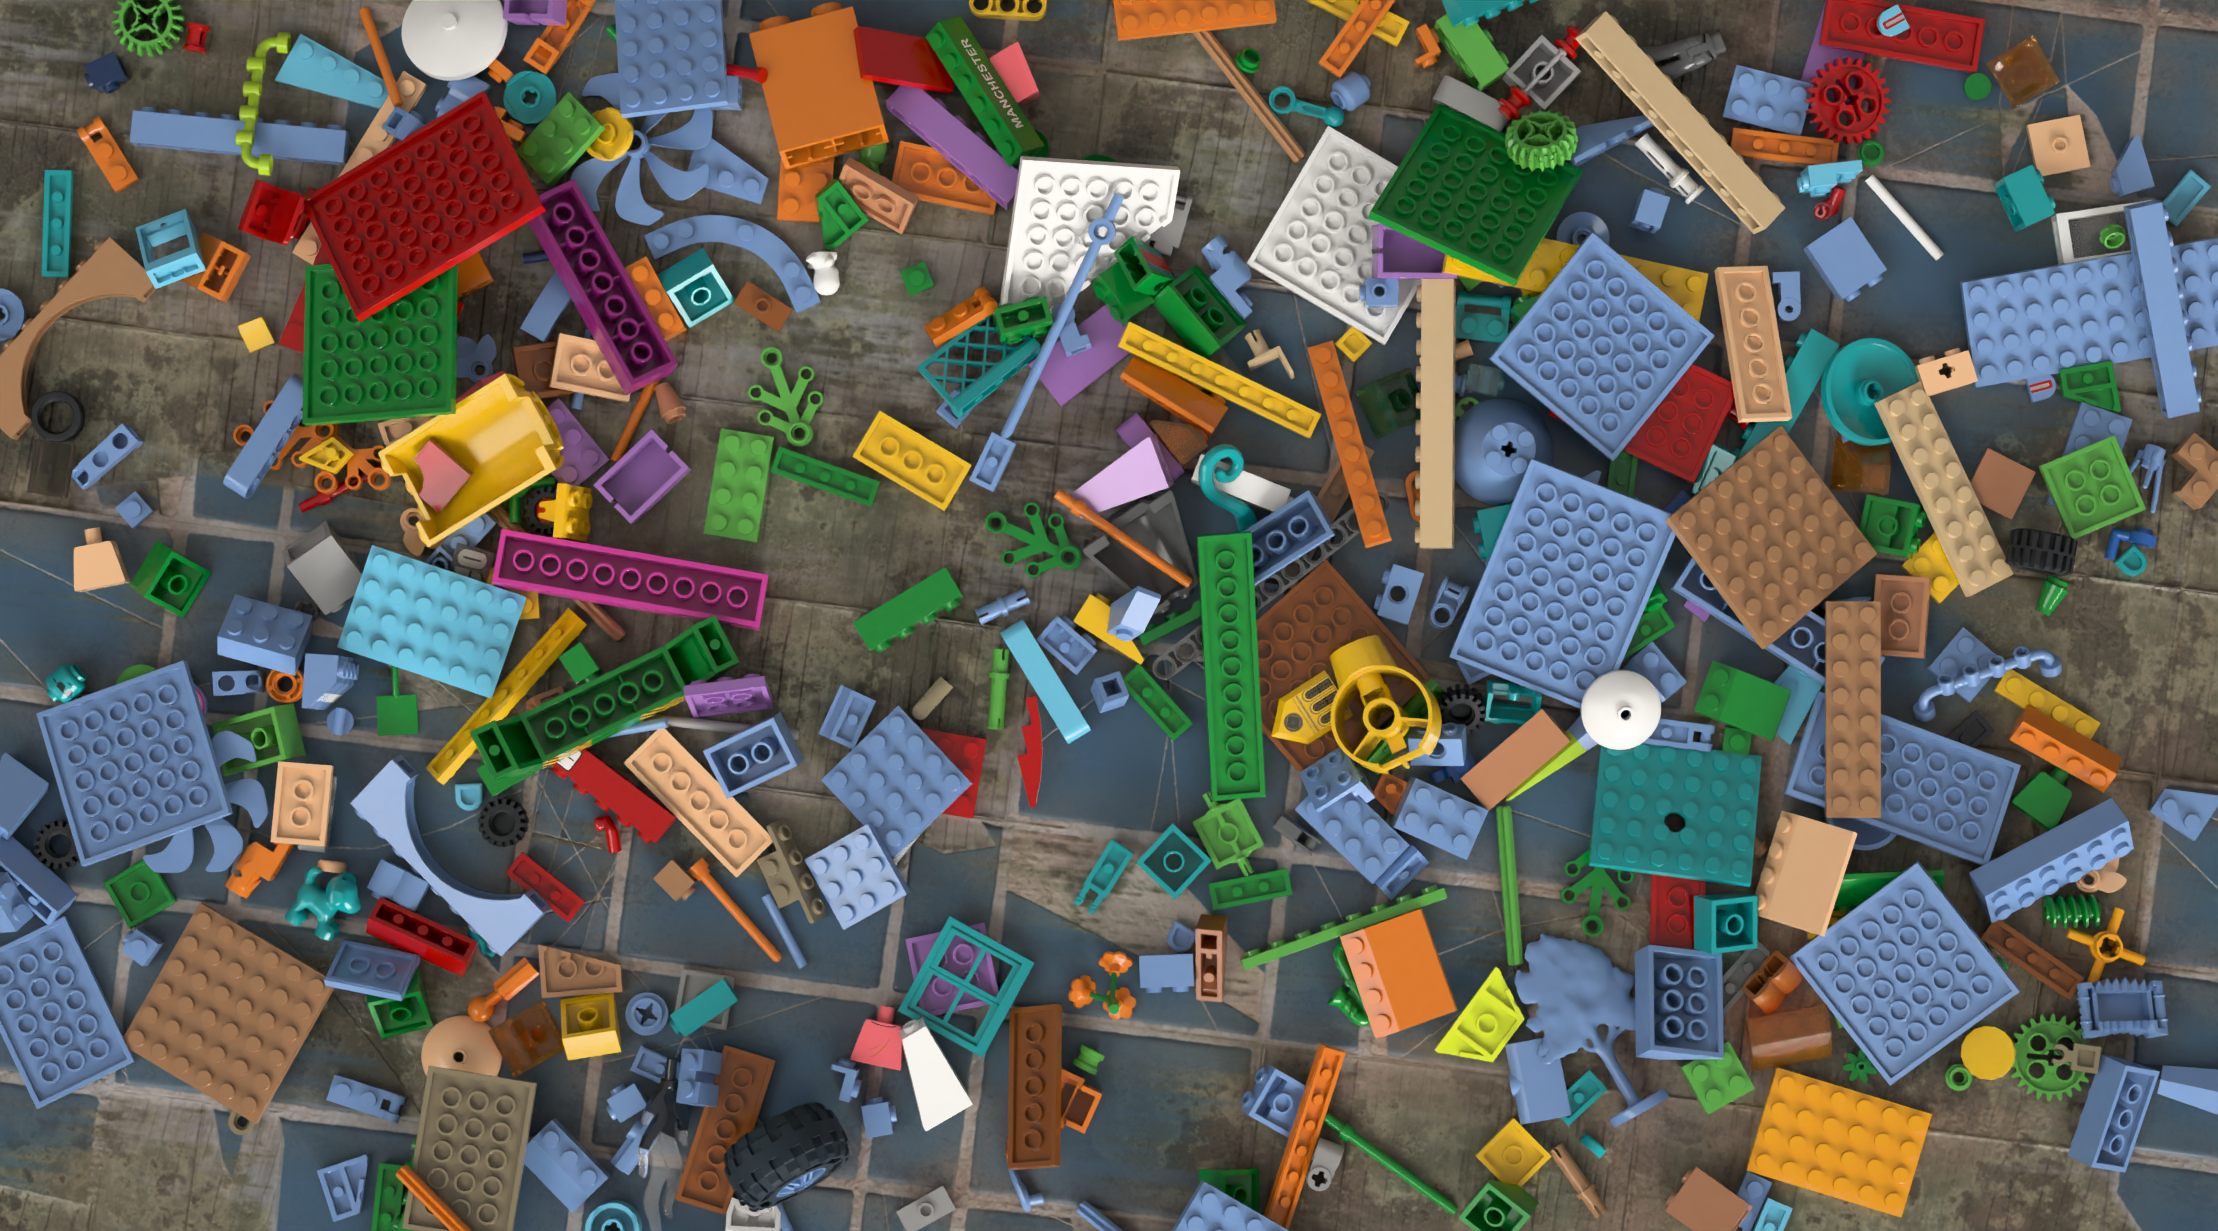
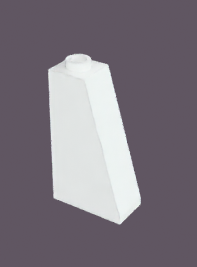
(1250, 489)
(933, 1079)

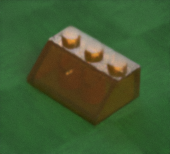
(1788, 1036)

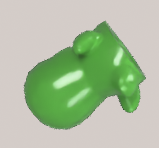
(873, 156)

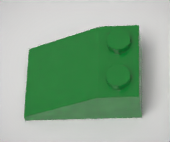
(1742, 701)

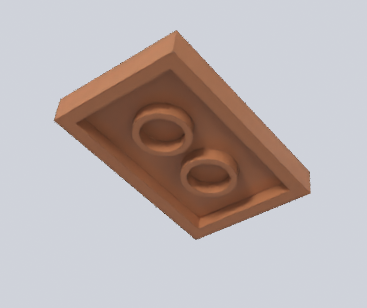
(878, 195)
(1903, 614)

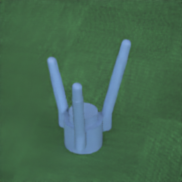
(2153, 460)

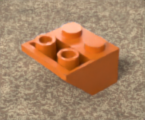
(223, 268)

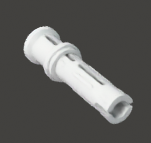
(1678, 177)

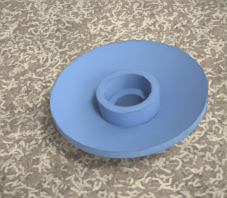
(1582, 224)

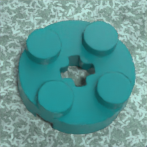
(515, 94)

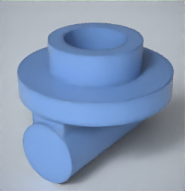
(340, 721)

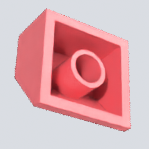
(1016, 74)

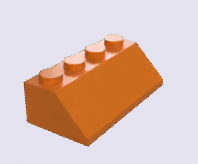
(1175, 394)

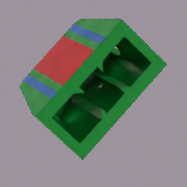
(1147, 275)

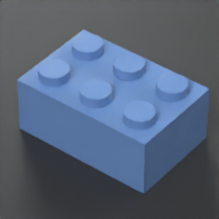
(264, 634)
(753, 755)
(1438, 818)

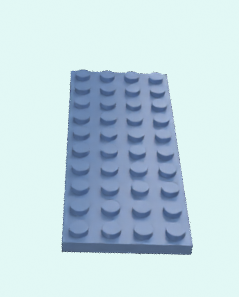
(2079, 313)

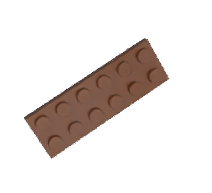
(1034, 1087)
(740, 1097)

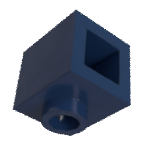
(106, 73)

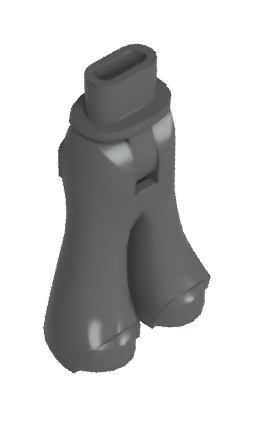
(1690, 52)

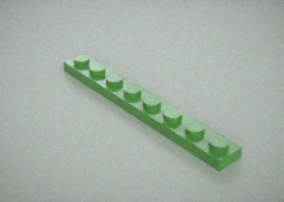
(1332, 930)

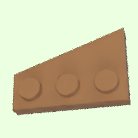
(576, 974)

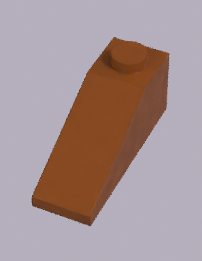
(1211, 953)

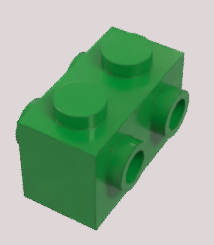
(1022, 319)

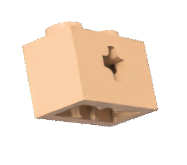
(1960, 367)

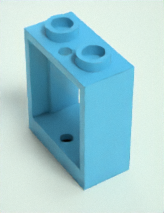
(176, 265)

